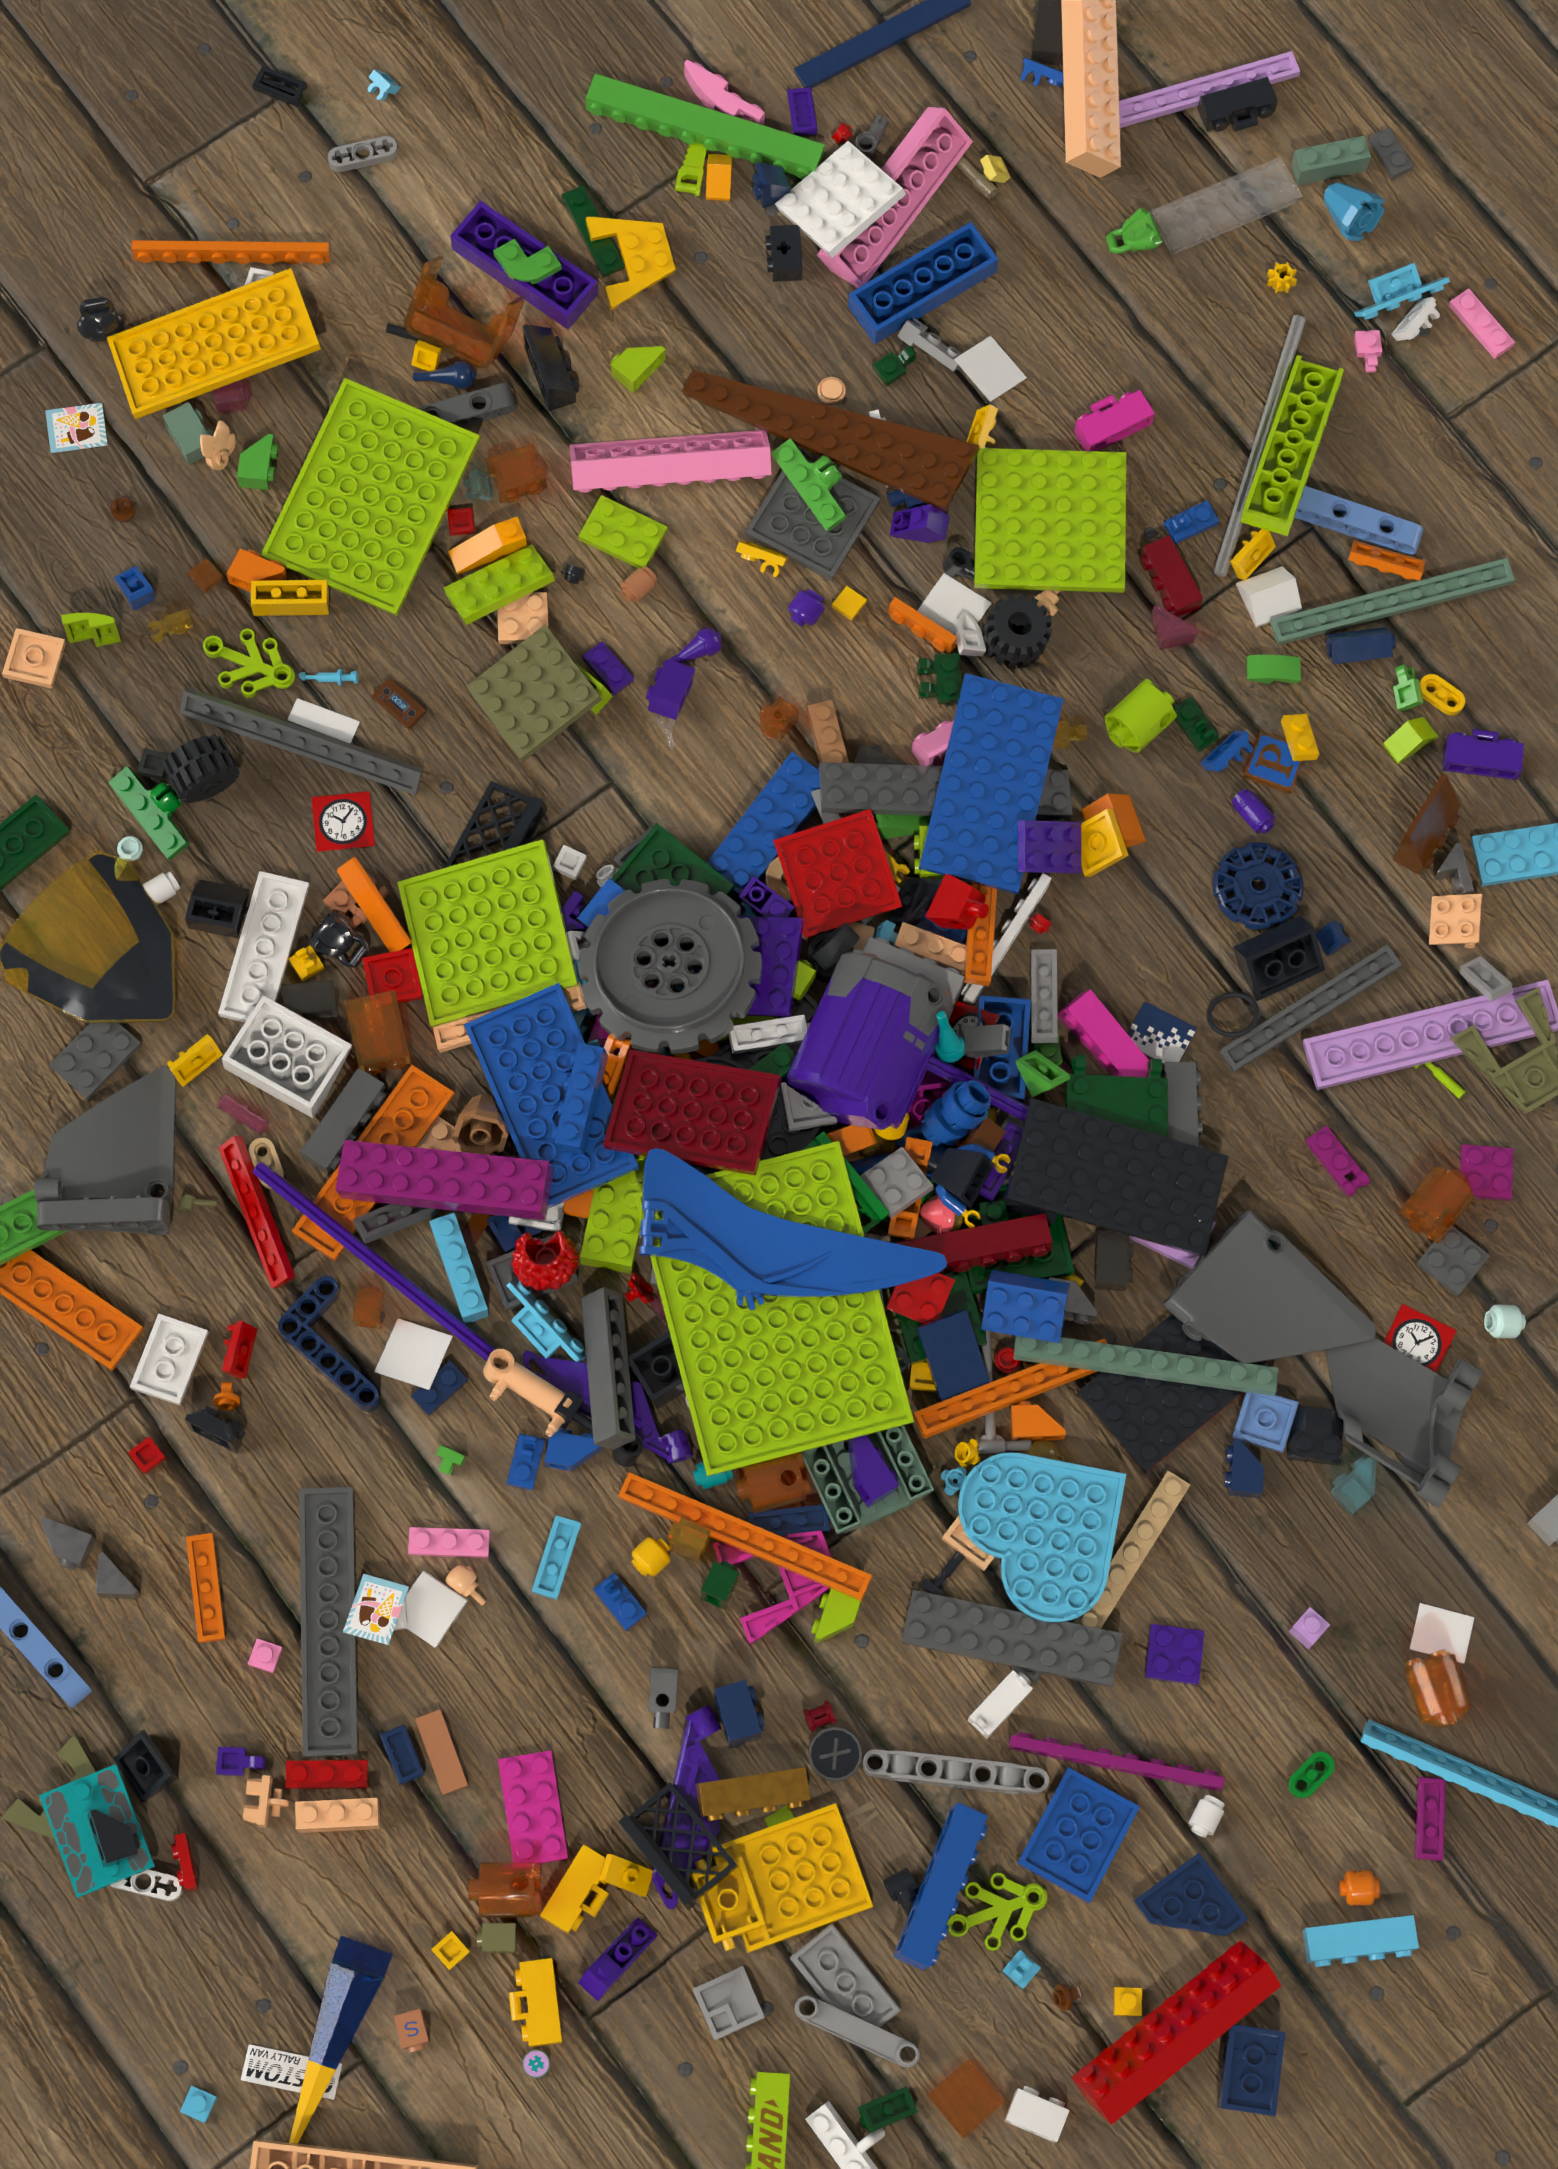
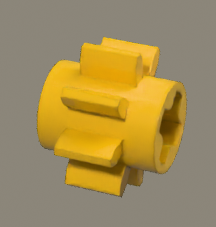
(1278, 283)

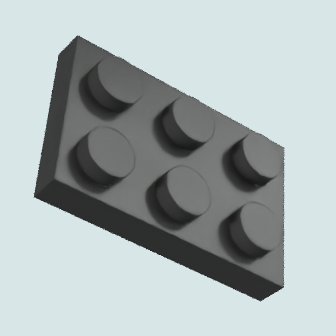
(95, 1057)
(502, 1274)

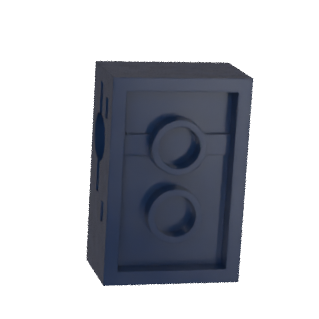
(1251, 2070)

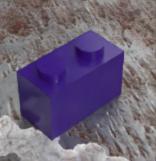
(671, 689)

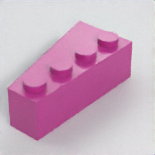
(1103, 1036)

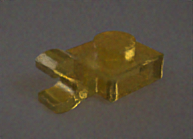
(174, 624)
(1065, 734)

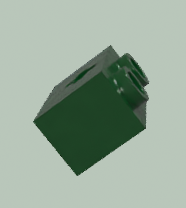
(719, 1584)

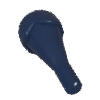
(458, 375)

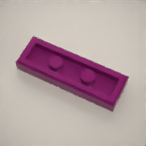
(1430, 1819)

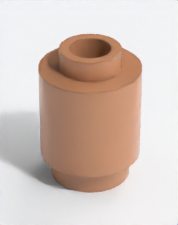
(638, 584)

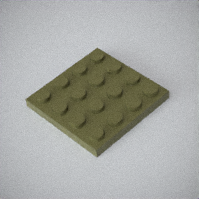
(534, 693)

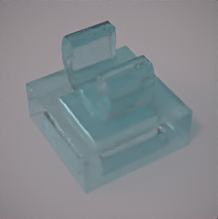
(480, 486)

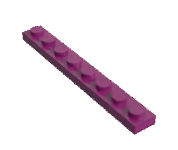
(1128, 1763)

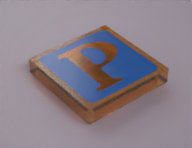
(1272, 763)

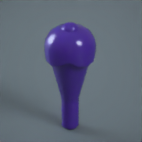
(704, 643)

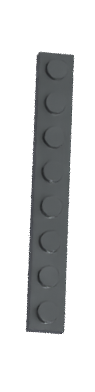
(1310, 1008)

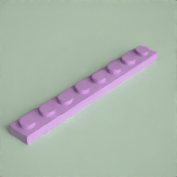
(1188, 93)

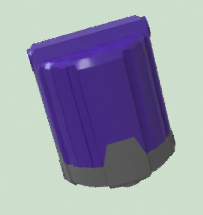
(869, 1041)

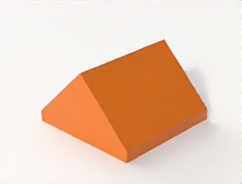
(1124, 814)

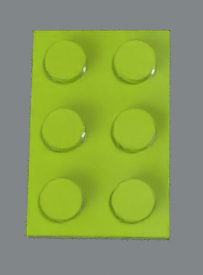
(622, 533)

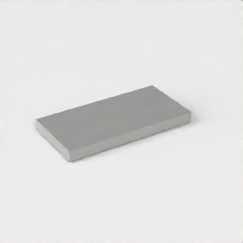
(843, 1978)

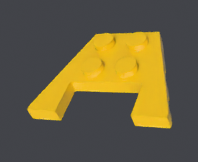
(643, 251)

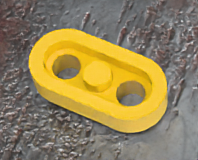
(1443, 693)

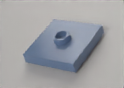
(1266, 1421)

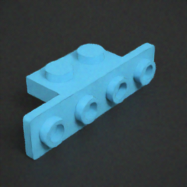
(1396, 287)
(541, 1327)

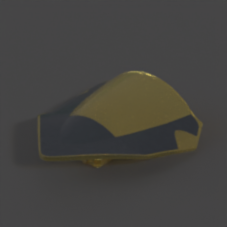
(94, 946)

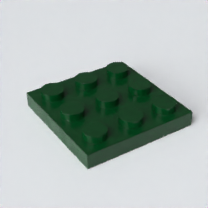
(958, 1299)

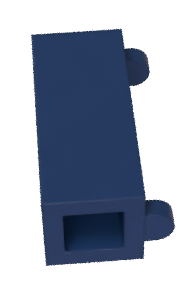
(1360, 645)

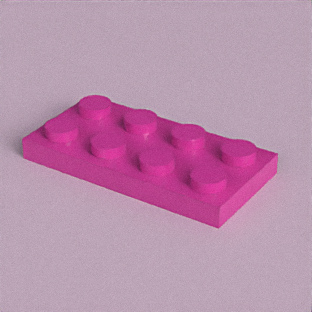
(533, 1808)

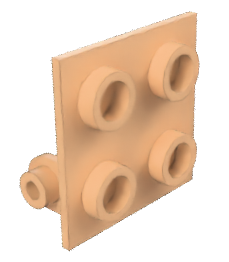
(1455, 919)

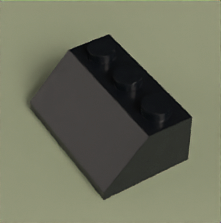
(549, 366)
(1279, 957)

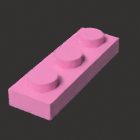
(1481, 323)
(448, 1542)

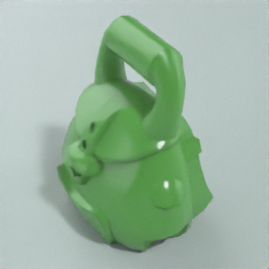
(1137, 232)

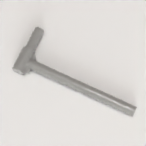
(991, 1442)

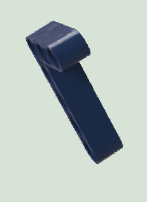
(324, 1350)

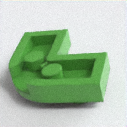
(525, 269)

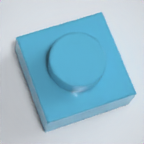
(198, 2104)

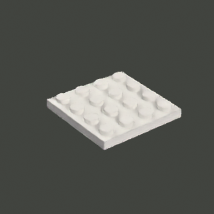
(840, 199)

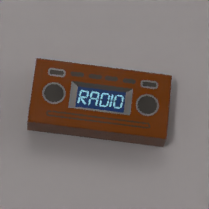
(399, 704)

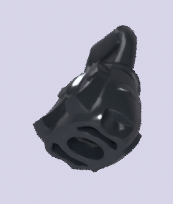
(99, 319)
(336, 937)

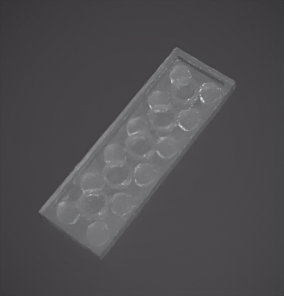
(1226, 205)

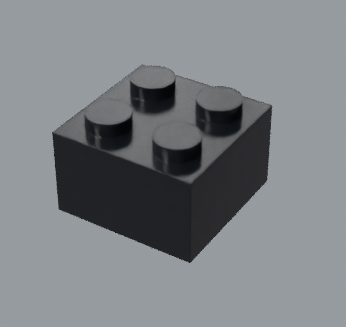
(658, 1370)

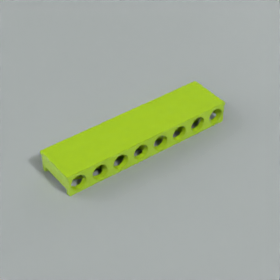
(1291, 447)

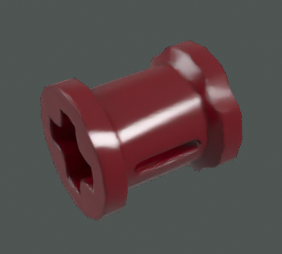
(826, 1709)

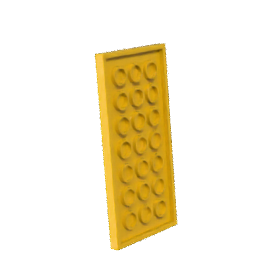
(213, 343)

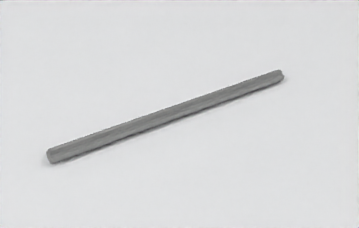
(1264, 429)

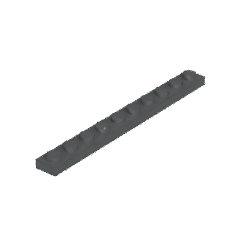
(301, 741)

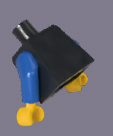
(962, 1175)

